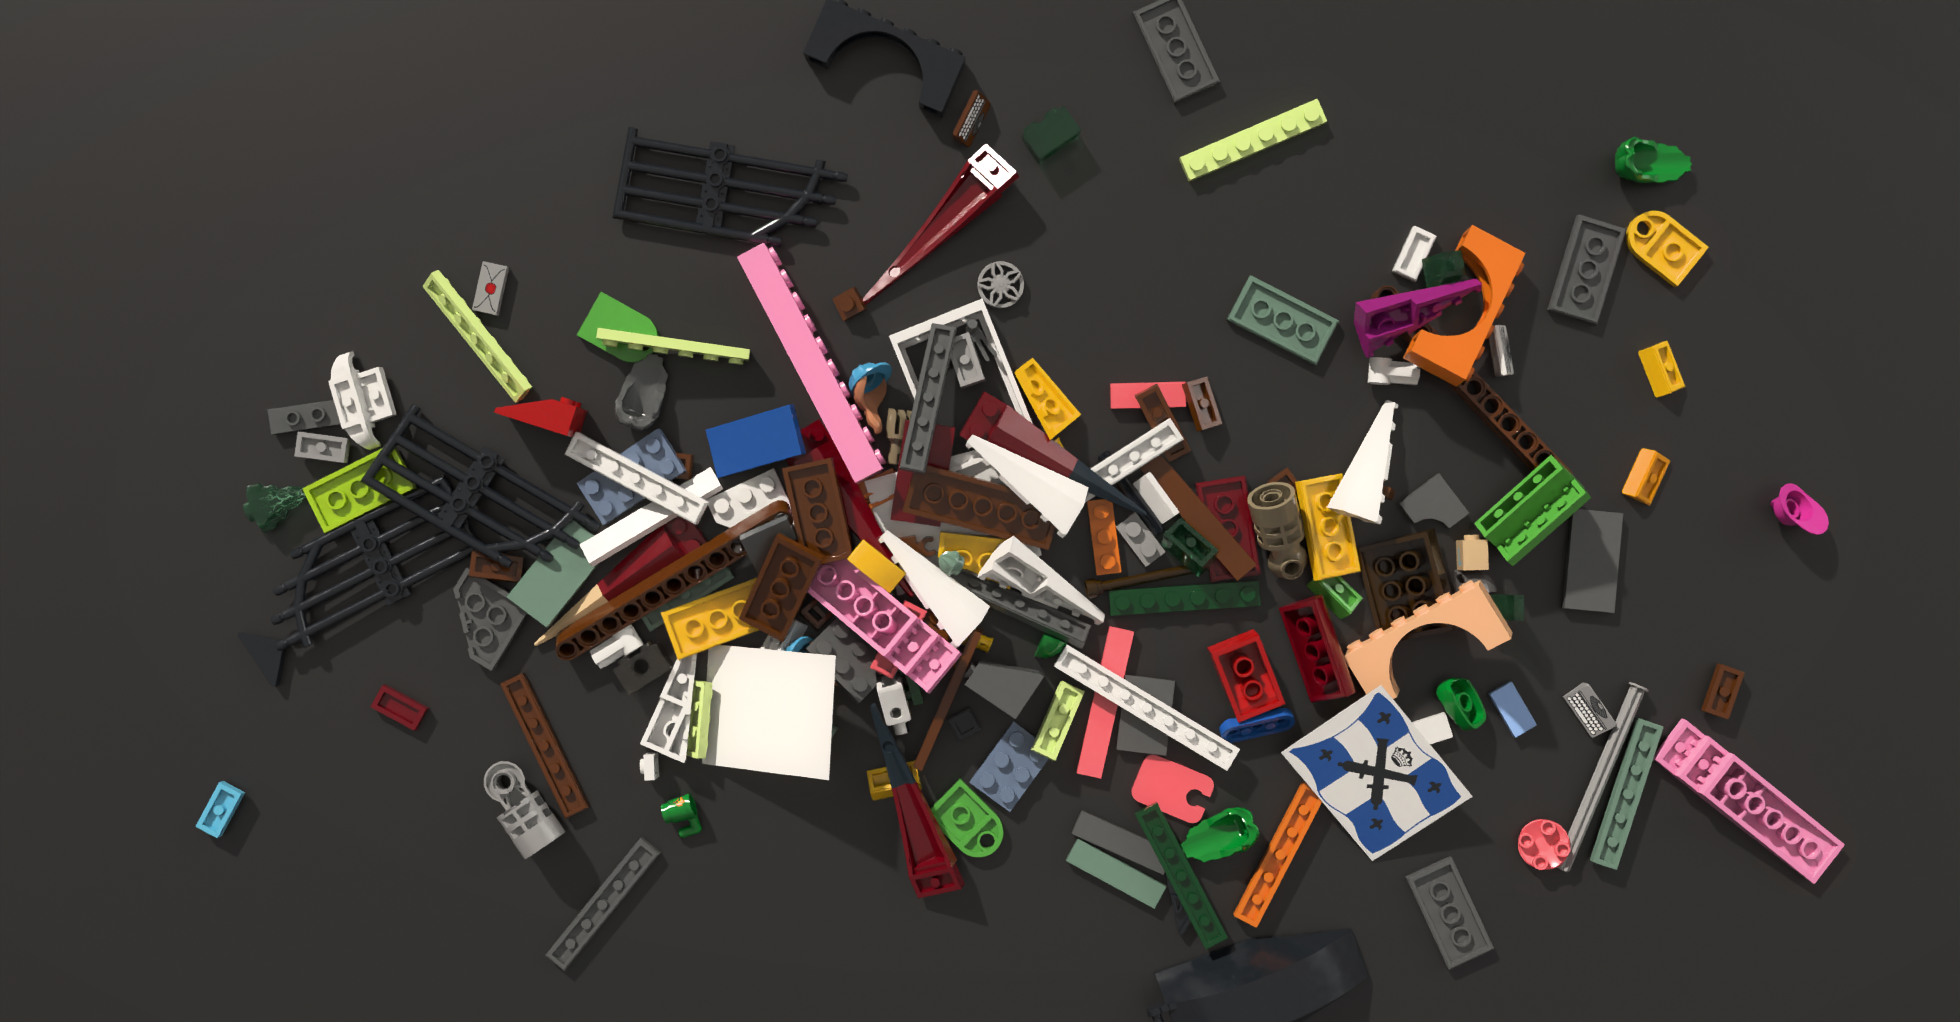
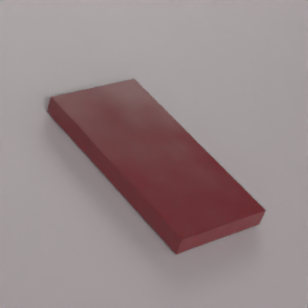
(939, 457)
(1230, 506)

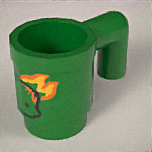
(680, 810)

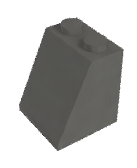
(1003, 684)

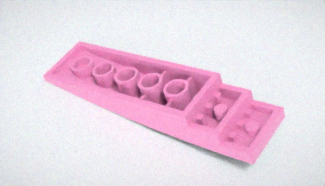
(884, 623)
(1748, 800)

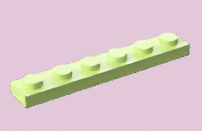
(1253, 140)
(477, 336)
(663, 344)

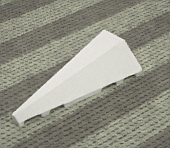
(1049, 492)
(1020, 568)
(952, 604)
(671, 720)

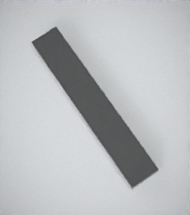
(928, 398)
(1025, 609)
(603, 903)

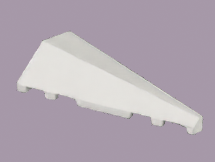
(1362, 484)

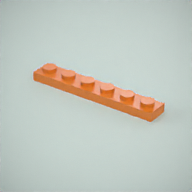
(1278, 856)

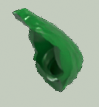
(1650, 161)
(1221, 835)

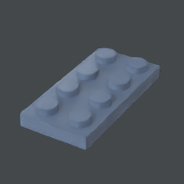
(613, 499)

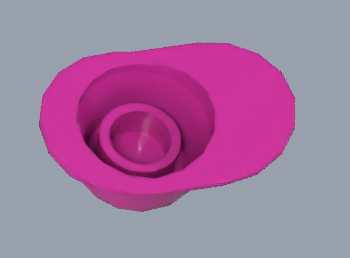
(1797, 508)

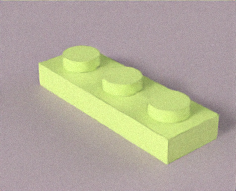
(699, 719)
(1057, 720)

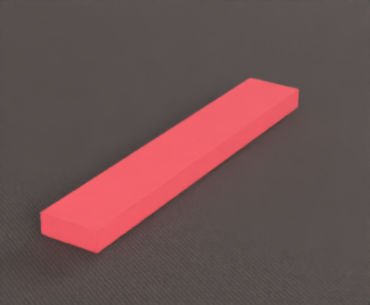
(1102, 709)

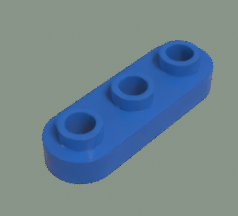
(1261, 725)

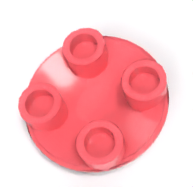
(1543, 844)

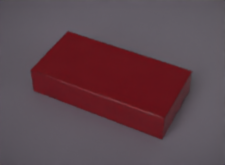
(399, 707)

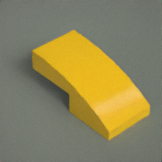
(876, 566)

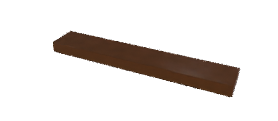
(1200, 517)
(948, 698)
(544, 745)

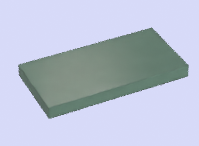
(1282, 320)
(551, 585)

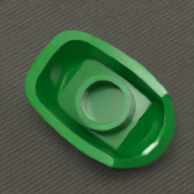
(1462, 703)

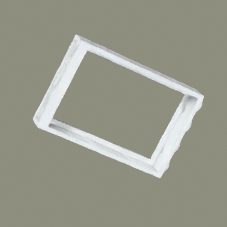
(957, 318)

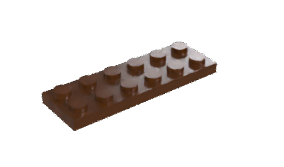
(976, 506)

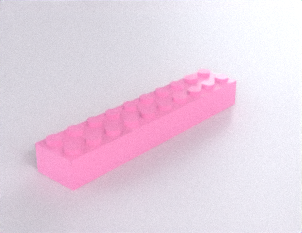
(810, 362)

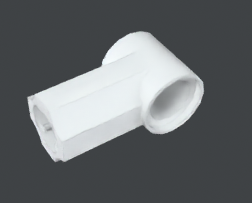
(1385, 371)
(620, 644)

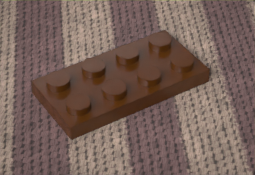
(818, 509)
(781, 587)

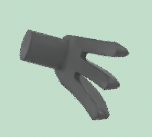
(977, 335)

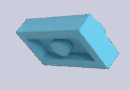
(220, 809)

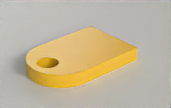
(1666, 247)

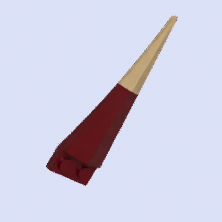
(650, 556)

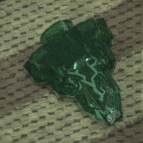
(270, 504)

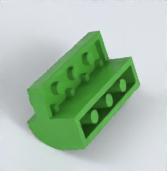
(1532, 510)

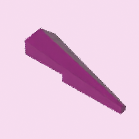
(1388, 317)

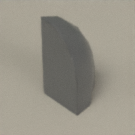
(1475, 575)

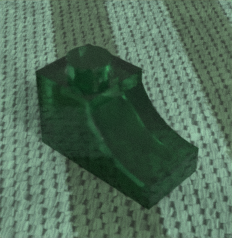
(1443, 268)
(1510, 606)

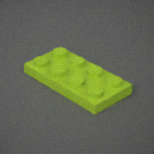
(344, 498)

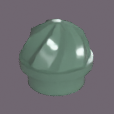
(951, 562)

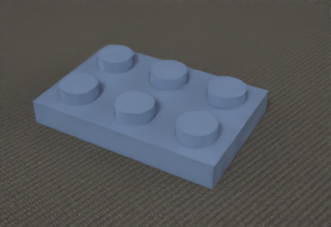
(1009, 767)

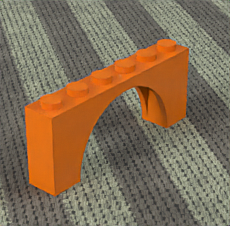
(1495, 267)

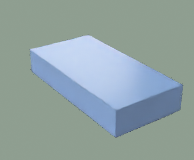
(1512, 709)

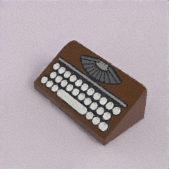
(971, 119)

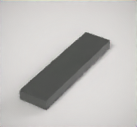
(1116, 840)

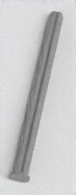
(1603, 771)

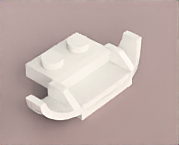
(360, 399)

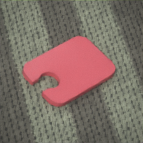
(1168, 785)

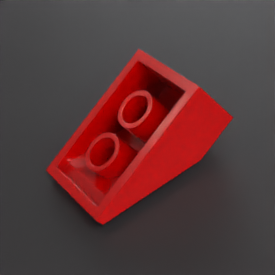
(557, 416)
(1246, 675)

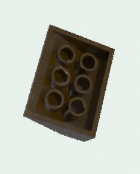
(1402, 577)

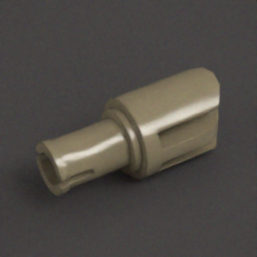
(894, 432)

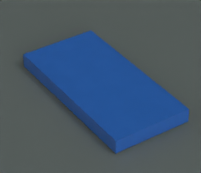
(755, 441)

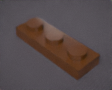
(1157, 411)

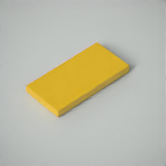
(1327, 533)
(708, 620)

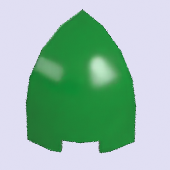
(1049, 647)

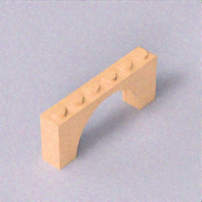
(1468, 609)

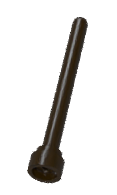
(1096, 587)

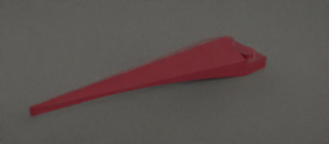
(970, 194)
(859, 517)

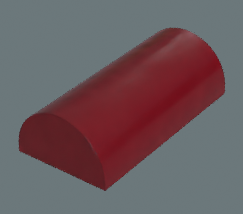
(1317, 649)

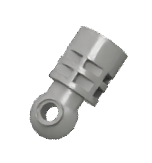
(526, 814)

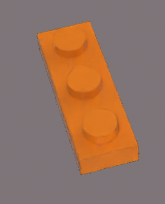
(1104, 537)

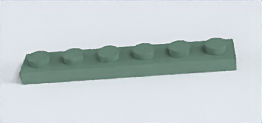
(1626, 793)

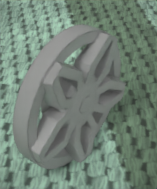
(1000, 284)

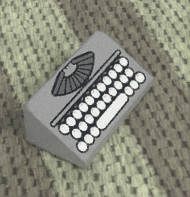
(1589, 710)

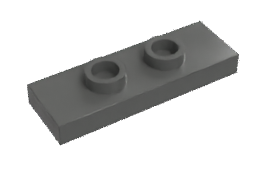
(303, 417)

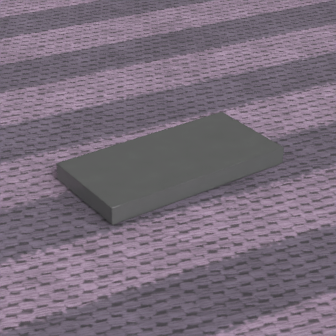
(1176, 48)
(1586, 269)
(1592, 560)
(1449, 912)

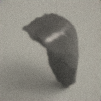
(642, 394)

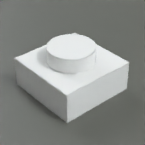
(650, 766)

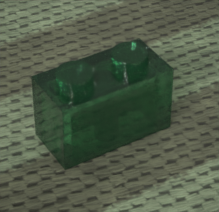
(1050, 134)
(1189, 547)

